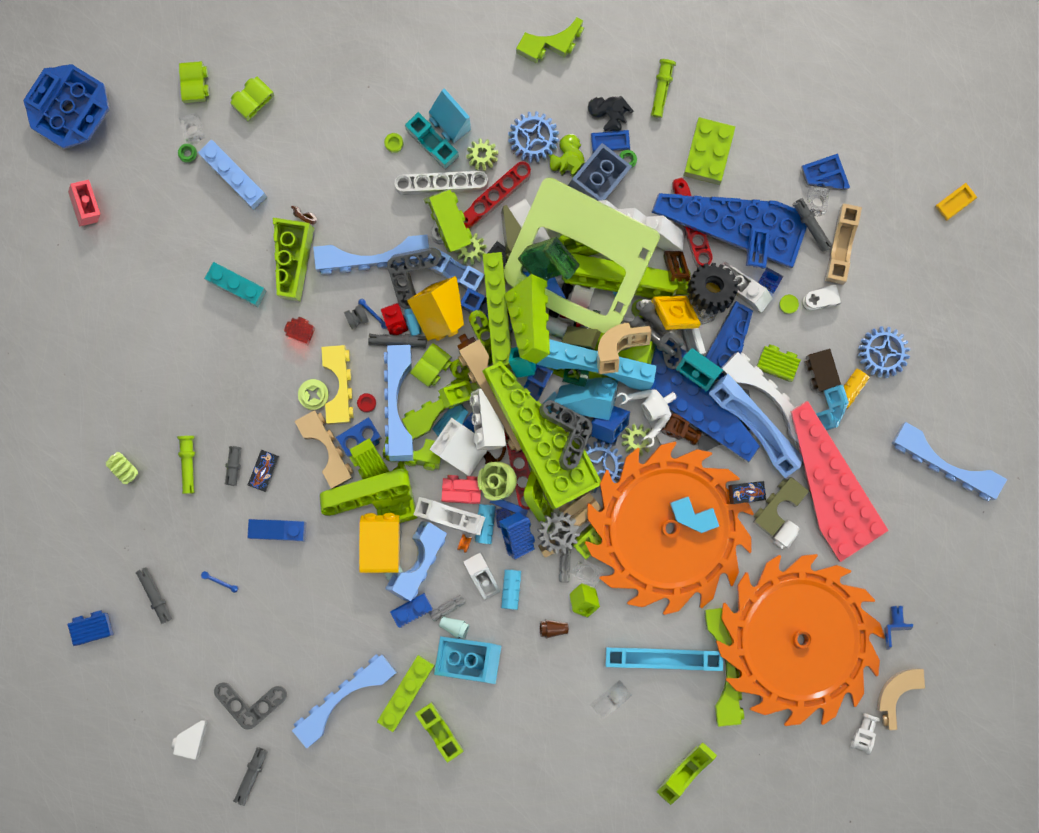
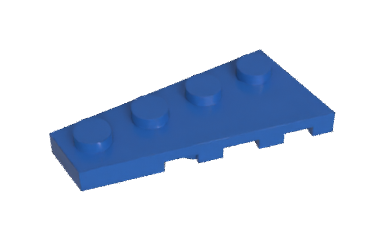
(730, 336)

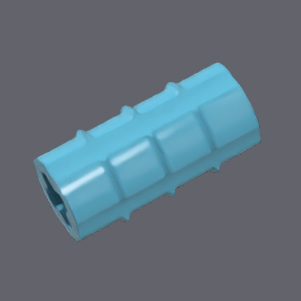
(488, 512)
(511, 589)

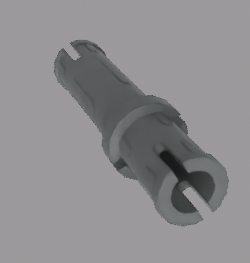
(808, 218)
(387, 340)
(157, 602)
(254, 768)

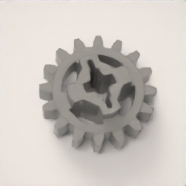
(566, 530)

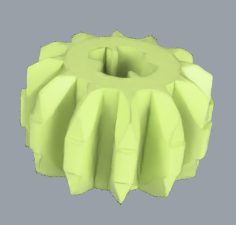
(474, 154)
(473, 255)
(630, 439)
(121, 468)

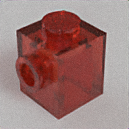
(299, 330)

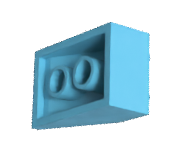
(449, 117)
(593, 400)
(467, 660)

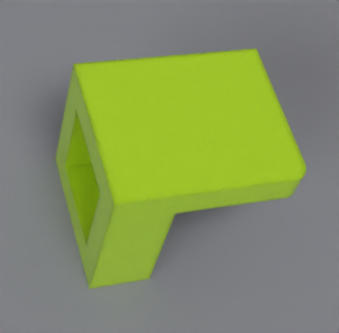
(584, 600)

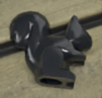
(613, 107)

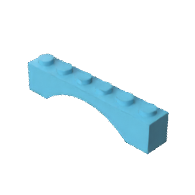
(630, 372)
(663, 659)

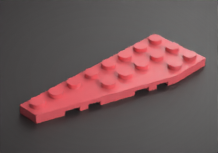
(840, 503)

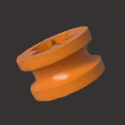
(464, 543)

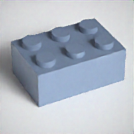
(600, 174)

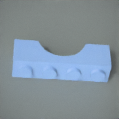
(232, 174)
(428, 541)

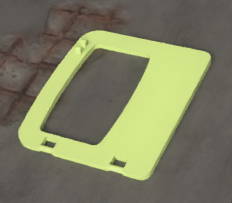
(596, 226)

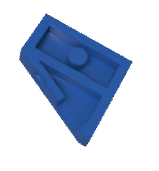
(826, 173)

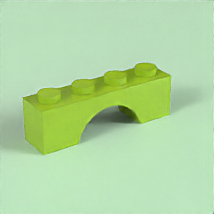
(405, 693)

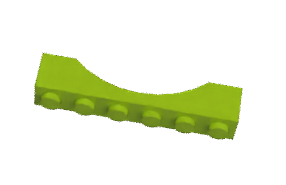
(497, 308)
(422, 421)
(727, 708)

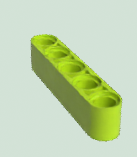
(364, 492)

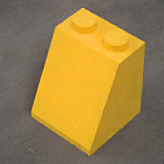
(438, 309)
(379, 543)

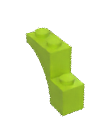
(562, 43)

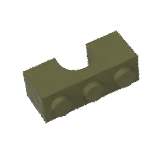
(768, 518)

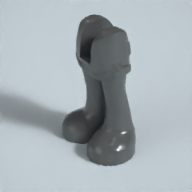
(649, 314)

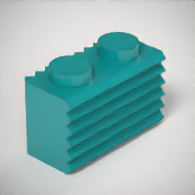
(699, 369)

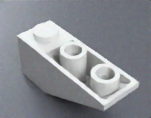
(750, 290)
(487, 426)

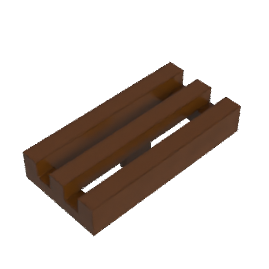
(676, 274)

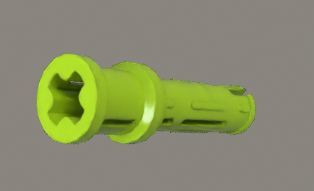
(663, 78)
(187, 454)

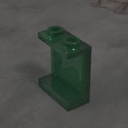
(548, 260)

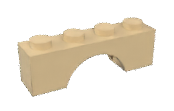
(842, 244)
(336, 470)

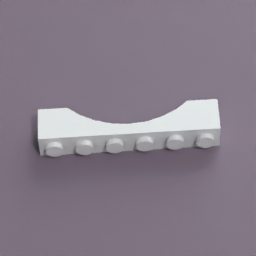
(744, 373)

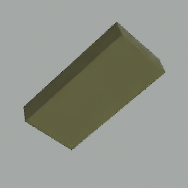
(581, 337)

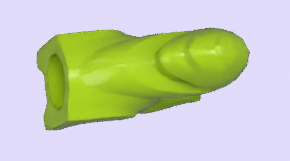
(572, 159)

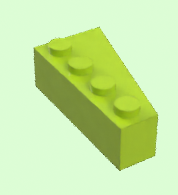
(291, 256)
(529, 318)

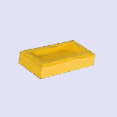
(956, 201)

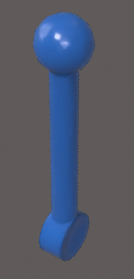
(363, 303)
(205, 575)

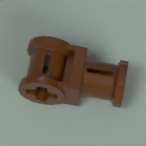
(679, 428)

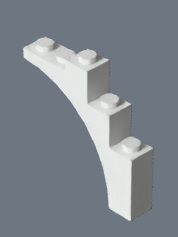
(671, 236)

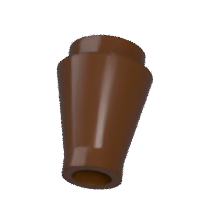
(552, 628)

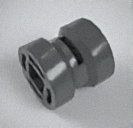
(356, 316)

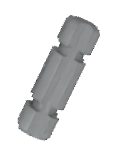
(565, 566)
(447, 608)

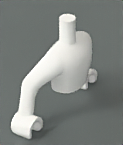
(653, 407)

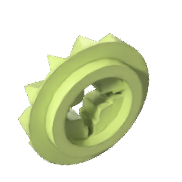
(312, 385)

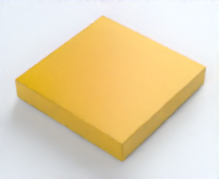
(676, 312)

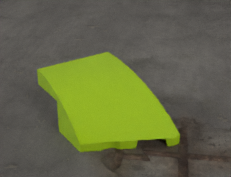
(399, 505)

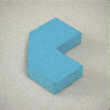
(837, 403)
(685, 515)

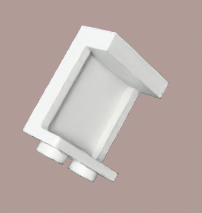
(458, 447)

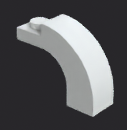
(449, 516)

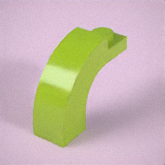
(685, 773)

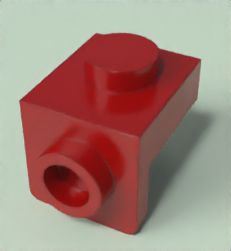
(394, 319)

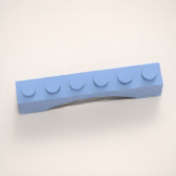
(331, 258)
(399, 365)
(735, 400)
(913, 441)
(313, 726)

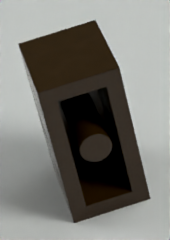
(822, 370)

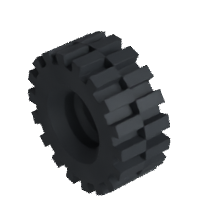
(709, 300)

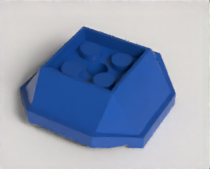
(50, 95)

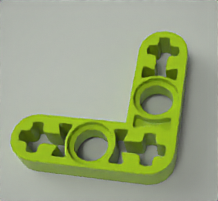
(478, 332)
(535, 500)

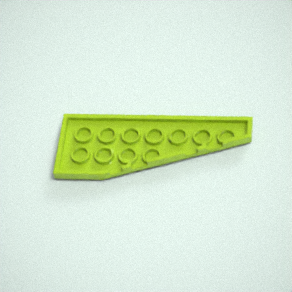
(540, 440)

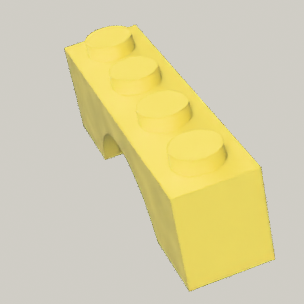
(338, 410)

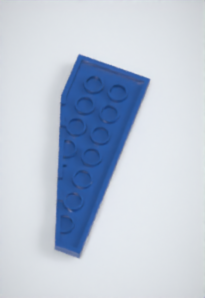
(733, 217)
(701, 409)

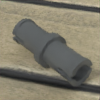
(232, 466)

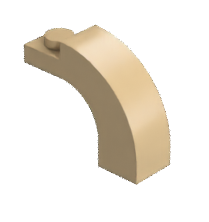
(616, 340)
(893, 689)

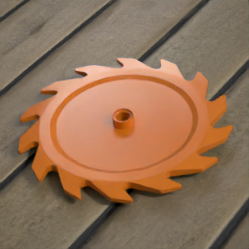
(636, 536)
(767, 644)

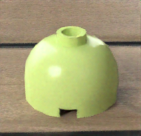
(497, 480)

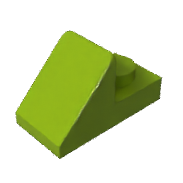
(456, 394)

